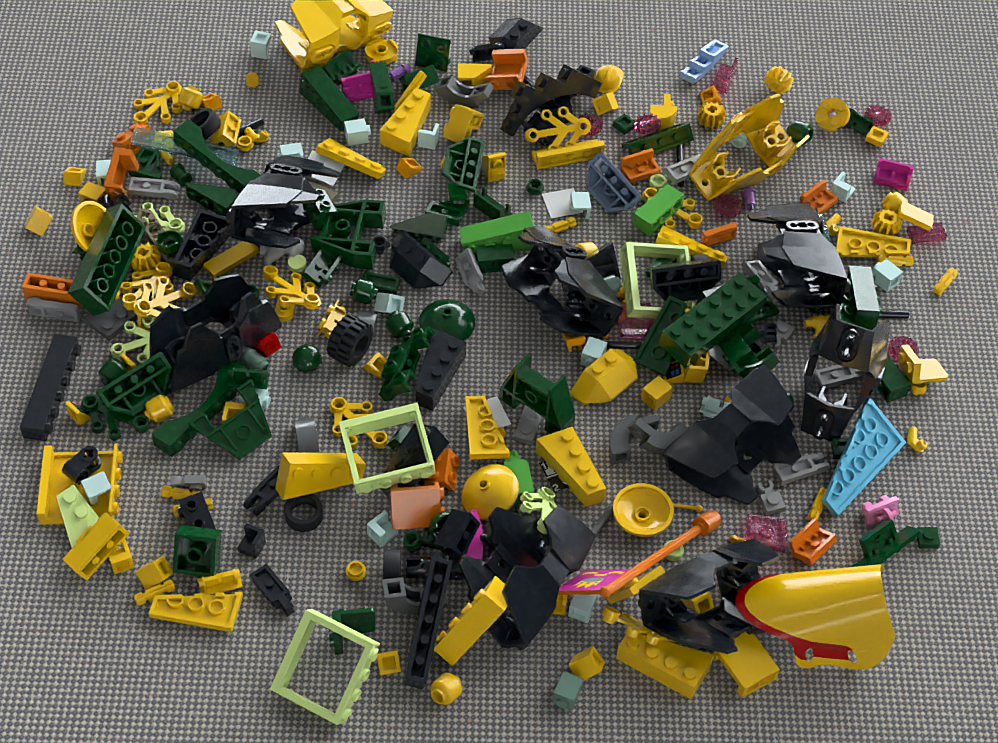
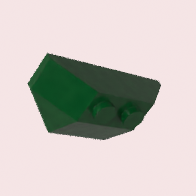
(463, 163)
(136, 387)

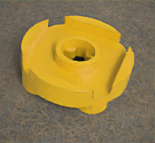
(389, 47)
(832, 105)

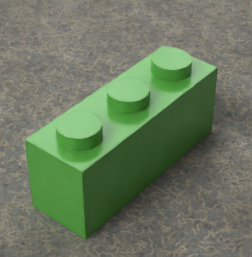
(658, 209)

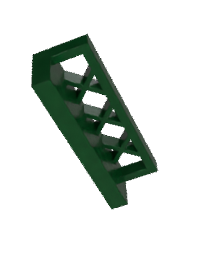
(661, 139)

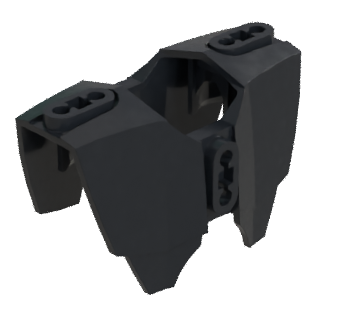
(280, 192)
(798, 251)
(556, 259)
(199, 351)
(865, 353)
(754, 422)
(531, 569)
(715, 628)

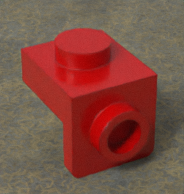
(268, 345)

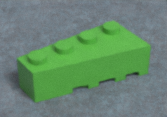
(497, 232)

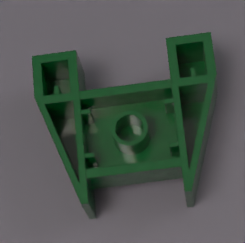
(344, 231)
(539, 394)

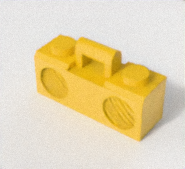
(95, 546)

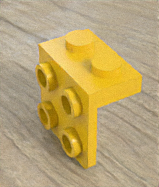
(920, 370)

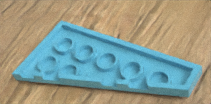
(865, 454)

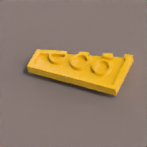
(348, 157)
(671, 237)
(869, 244)
(483, 431)
(200, 610)

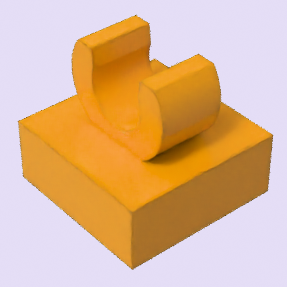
(573, 340)

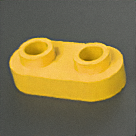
(288, 313)

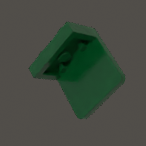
(358, 619)

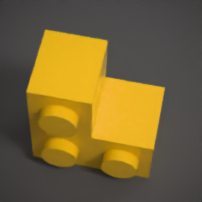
(462, 123)

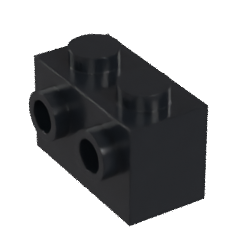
(195, 511)
(457, 533)

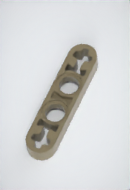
(153, 223)

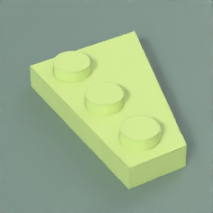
(76, 513)

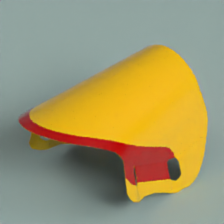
(823, 611)

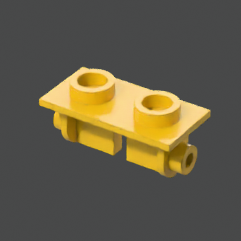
(335, 314)
(220, 582)

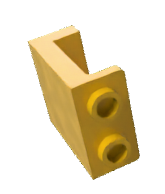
(749, 666)

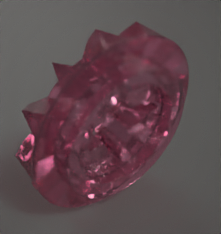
(881, 119)
(597, 124)
(651, 127)
(728, 200)
(896, 342)

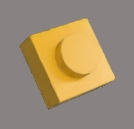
(876, 136)

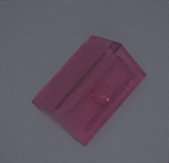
(725, 76)

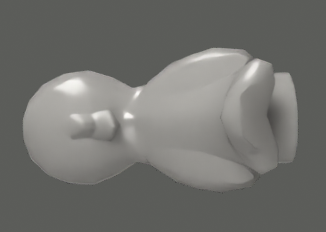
(273, 254)

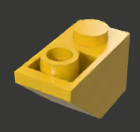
(473, 73)
(494, 166)

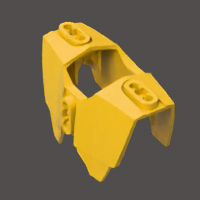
(331, 28)
(762, 130)

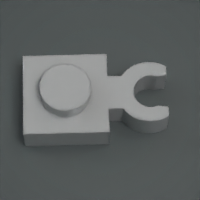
(784, 332)
(193, 482)
(770, 501)

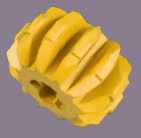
(778, 80)
(711, 115)
(886, 222)
(145, 258)

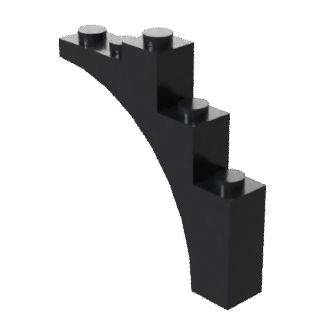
(546, 88)

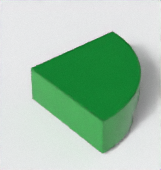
(456, 193)

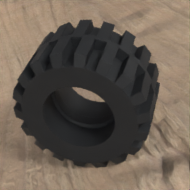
(349, 340)

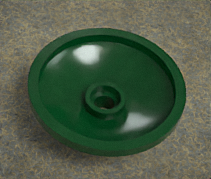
(449, 318)

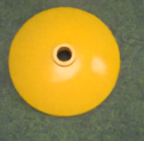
(85, 222)
(500, 490)
(644, 501)

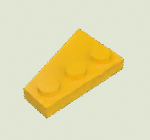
(635, 584)

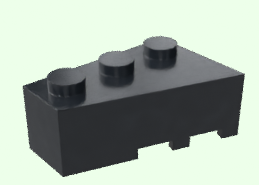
(604, 262)

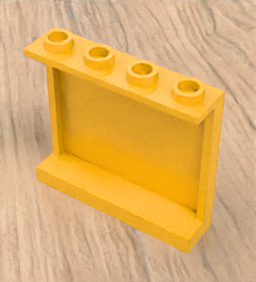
(55, 482)

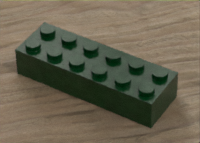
(107, 260)
(712, 320)

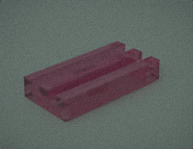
(918, 231)

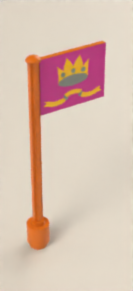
(608, 581)

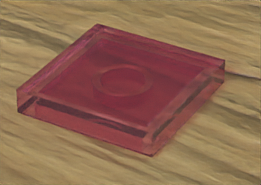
(634, 327)
(768, 531)

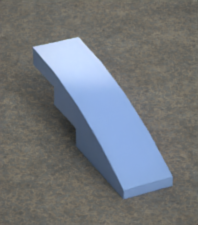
(706, 59)

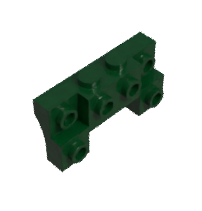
(739, 354)
(402, 363)

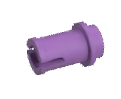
(399, 72)
(749, 197)

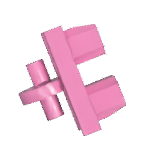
(884, 509)

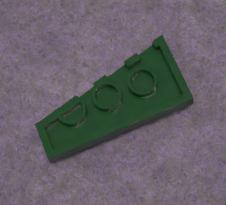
(651, 354)

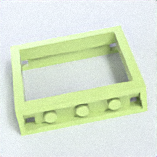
(627, 256)
(379, 421)
(295, 651)

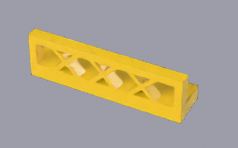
(565, 155)

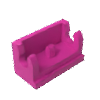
(357, 87)
(893, 174)

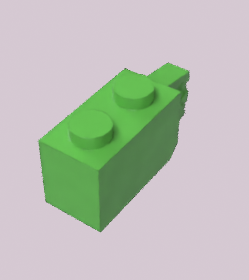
(522, 471)

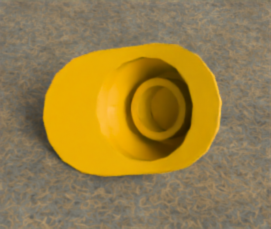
(610, 77)

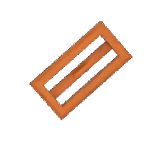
(719, 234)

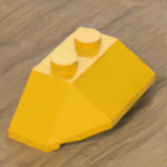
(605, 378)

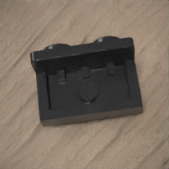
(539, 124)

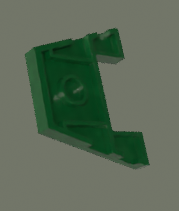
(242, 431)

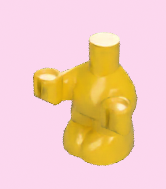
(816, 322)

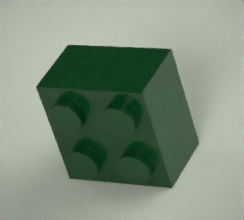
(197, 551)

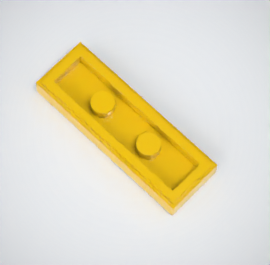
(230, 258)

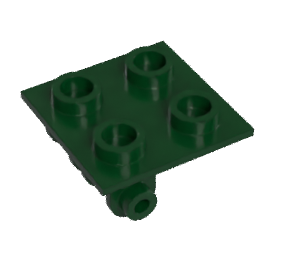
(433, 51)

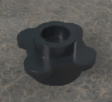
(380, 244)

